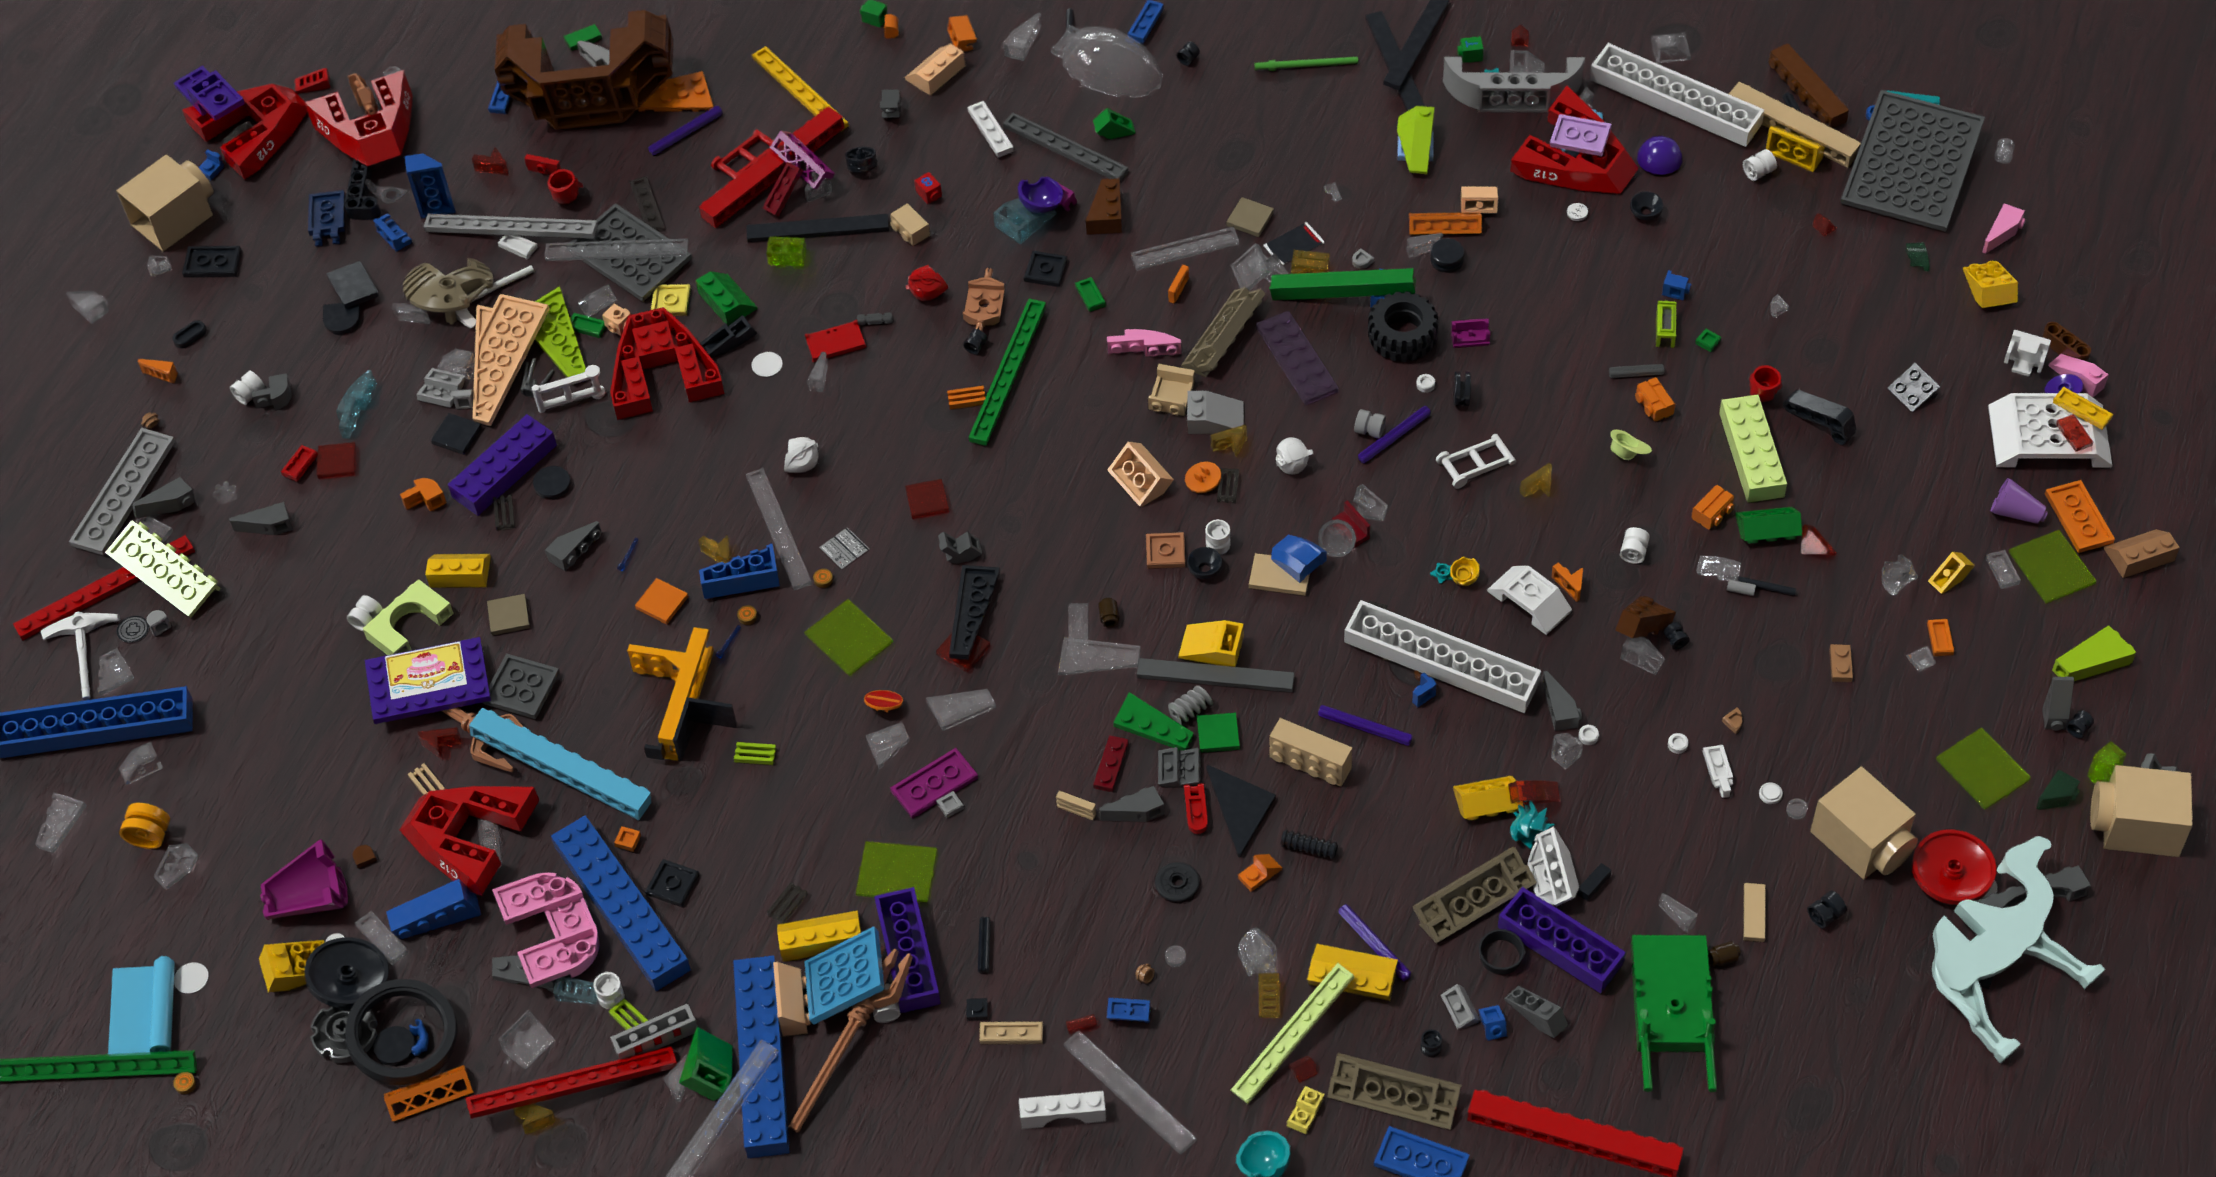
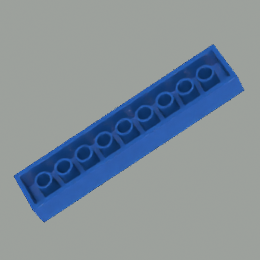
(95, 721)
(620, 903)
(757, 1019)

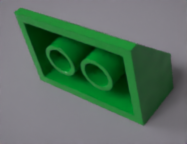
(724, 296)
(1769, 524)

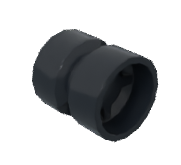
(1827, 909)

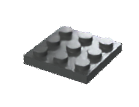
(521, 686)

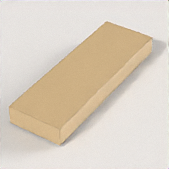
(1754, 912)
(1011, 1032)

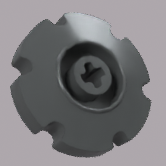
(329, 1034)

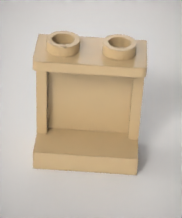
(1171, 389)

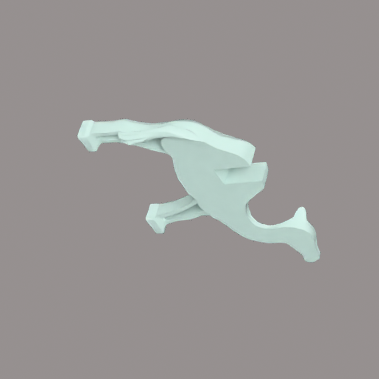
(1999, 942)

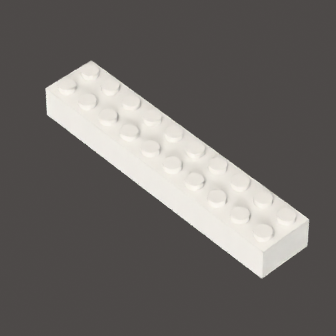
(1677, 94)
(1442, 656)

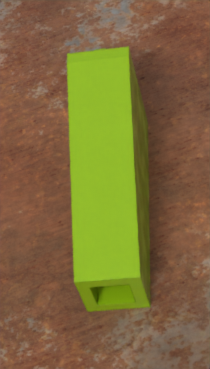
(2095, 656)

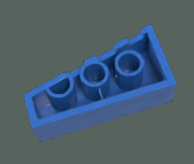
(741, 574)
(434, 910)

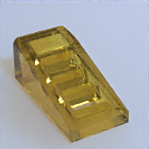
(1269, 981)

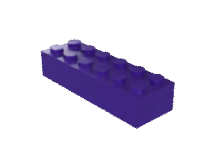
(502, 464)
(905, 932)
(1562, 940)

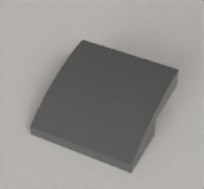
(1179, 767)

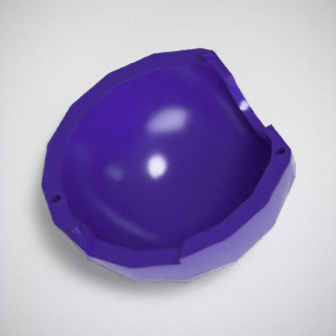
(1659, 155)
(1041, 196)

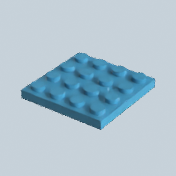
(844, 975)

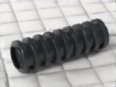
(1309, 844)

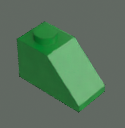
(1113, 125)

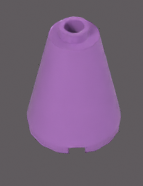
(2018, 503)

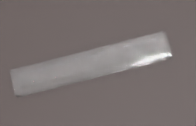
(1184, 248)

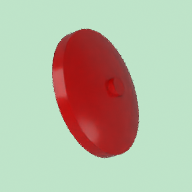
(1953, 866)

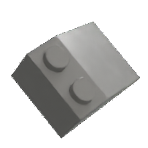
(1212, 412)

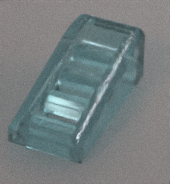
(570, 983)

